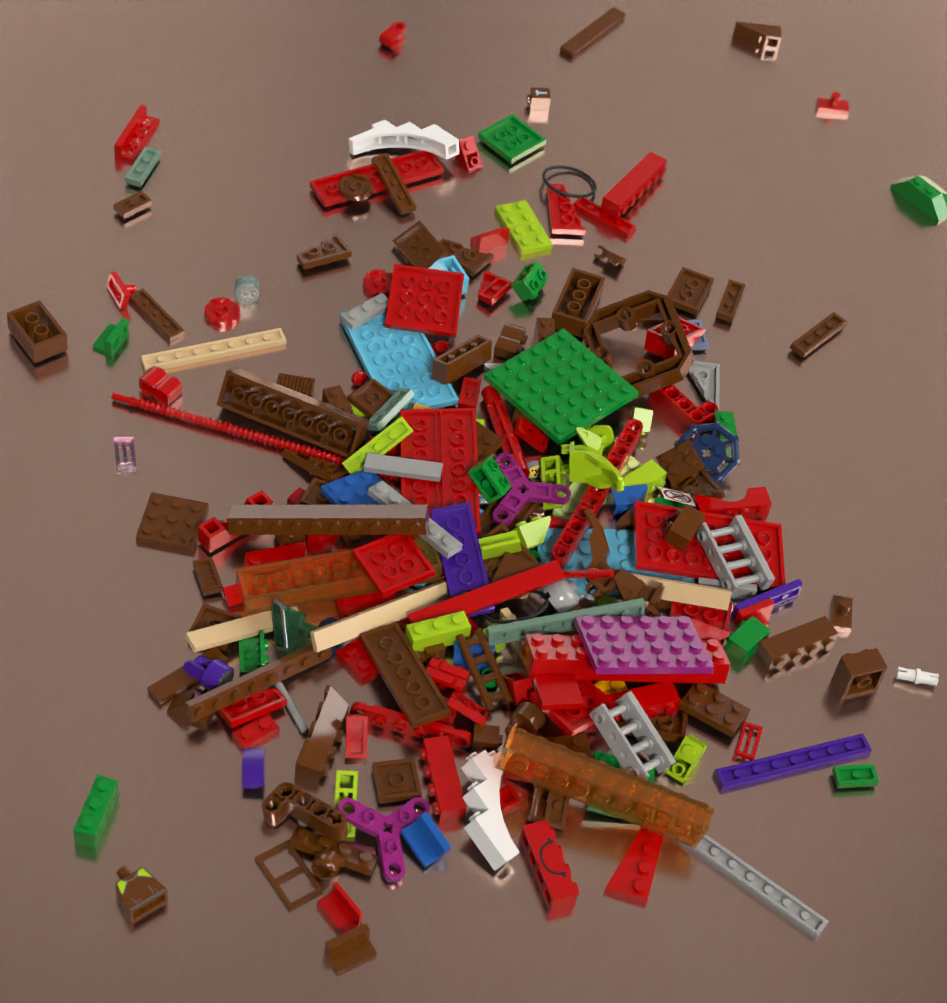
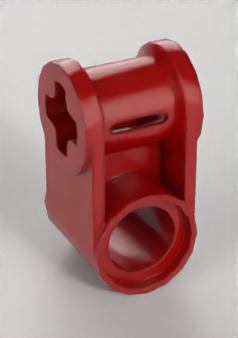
(393, 35)

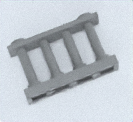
(746, 544)
(643, 730)

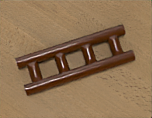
(481, 680)

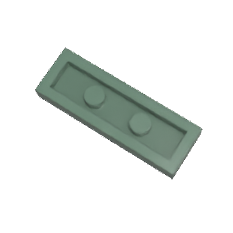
(142, 166)
(390, 409)

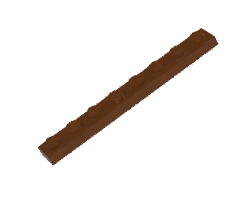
(254, 682)

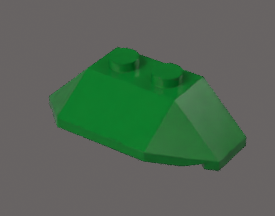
(924, 195)

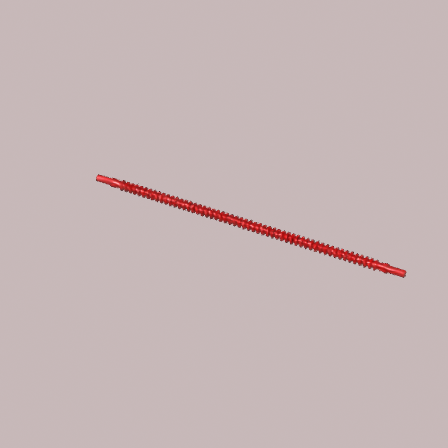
(133, 401)

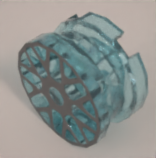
(247, 288)

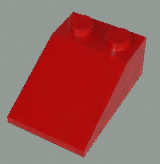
(655, 344)

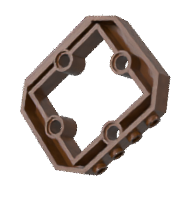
(625, 315)

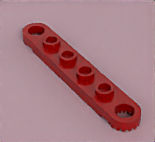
(397, 721)

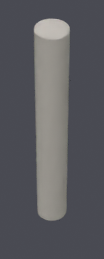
(293, 709)

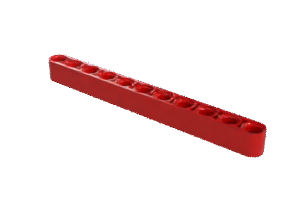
(594, 497)

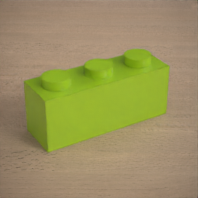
(438, 630)

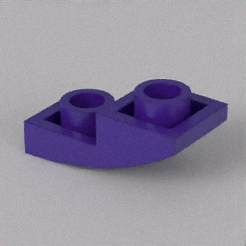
(253, 768)

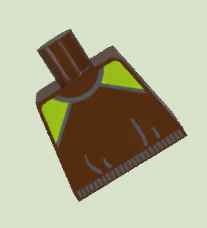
(139, 892)

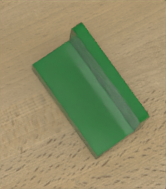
(112, 337)

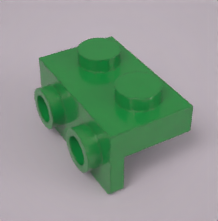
(252, 654)

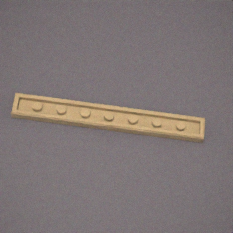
(214, 350)
(378, 616)

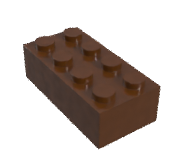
(577, 301)

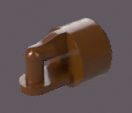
(527, 717)

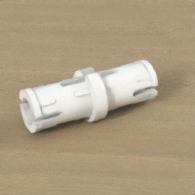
(917, 676)

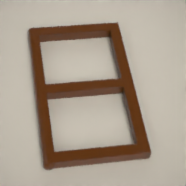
(275, 882)

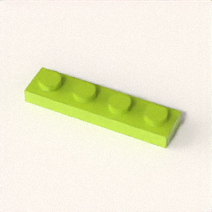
(379, 445)

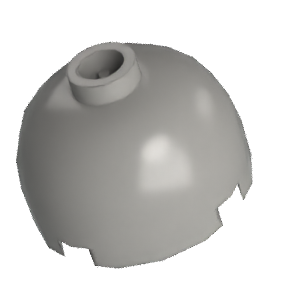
(562, 595)

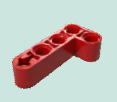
(683, 408)

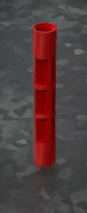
(503, 426)

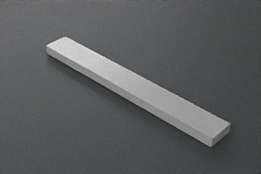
(760, 886)

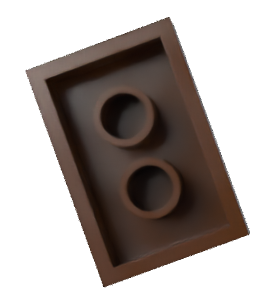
(37, 331)

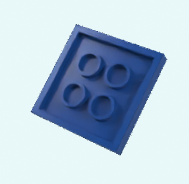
(351, 489)

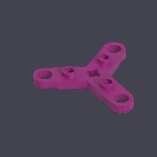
(534, 491)
(387, 842)

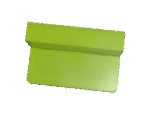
(499, 544)

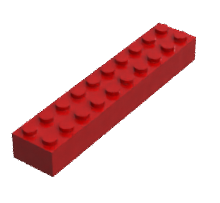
(567, 656)

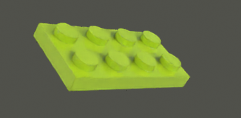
(524, 227)

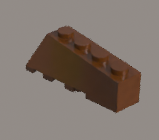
(323, 736)

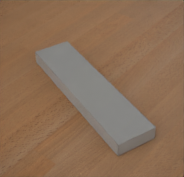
(403, 467)

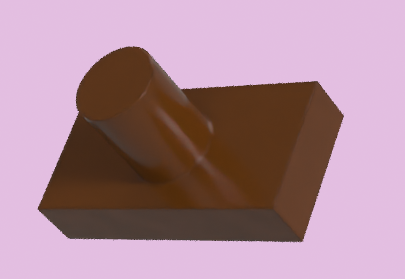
(841, 613)

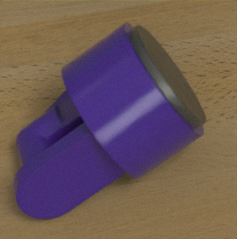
(215, 675)

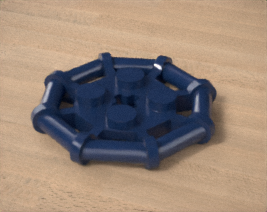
(716, 446)

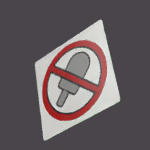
(677, 496)

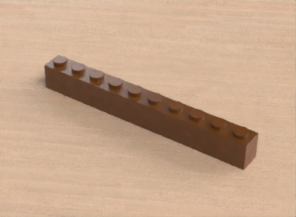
(328, 520)

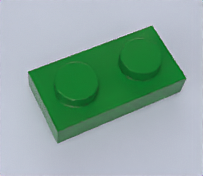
(855, 776)

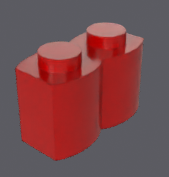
(160, 385)

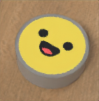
(535, 469)

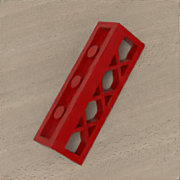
(130, 135)

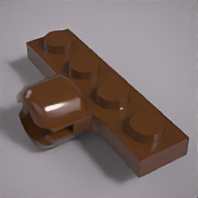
(331, 854)

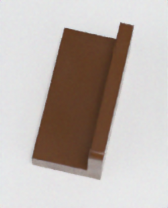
(350, 949)

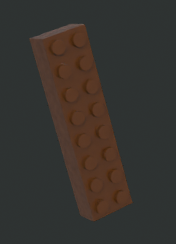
(292, 412)

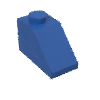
(624, 500)

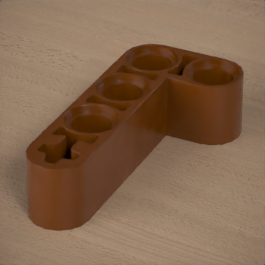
(305, 807)

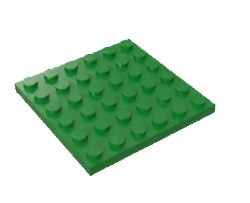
(561, 386)

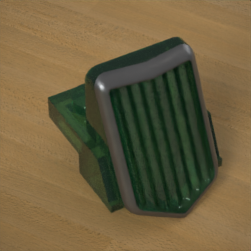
(288, 625)

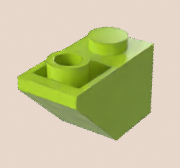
(533, 533)
(687, 758)

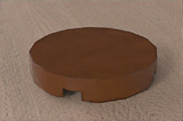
(355, 187)

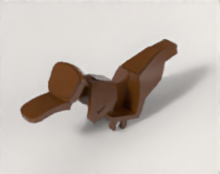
(627, 584)

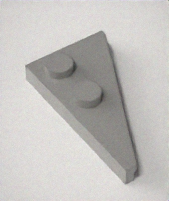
(707, 380)

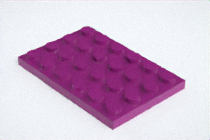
(643, 645)

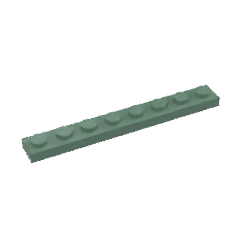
(559, 622)

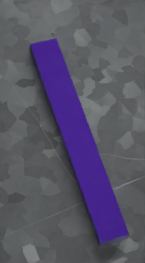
(792, 762)

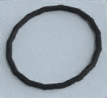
(564, 193)
(523, 618)

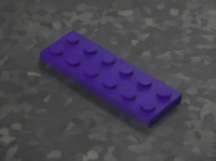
(466, 568)

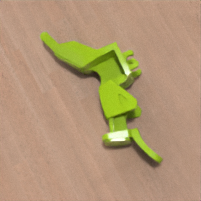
(587, 462)

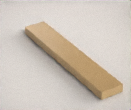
(689, 592)
(230, 631)

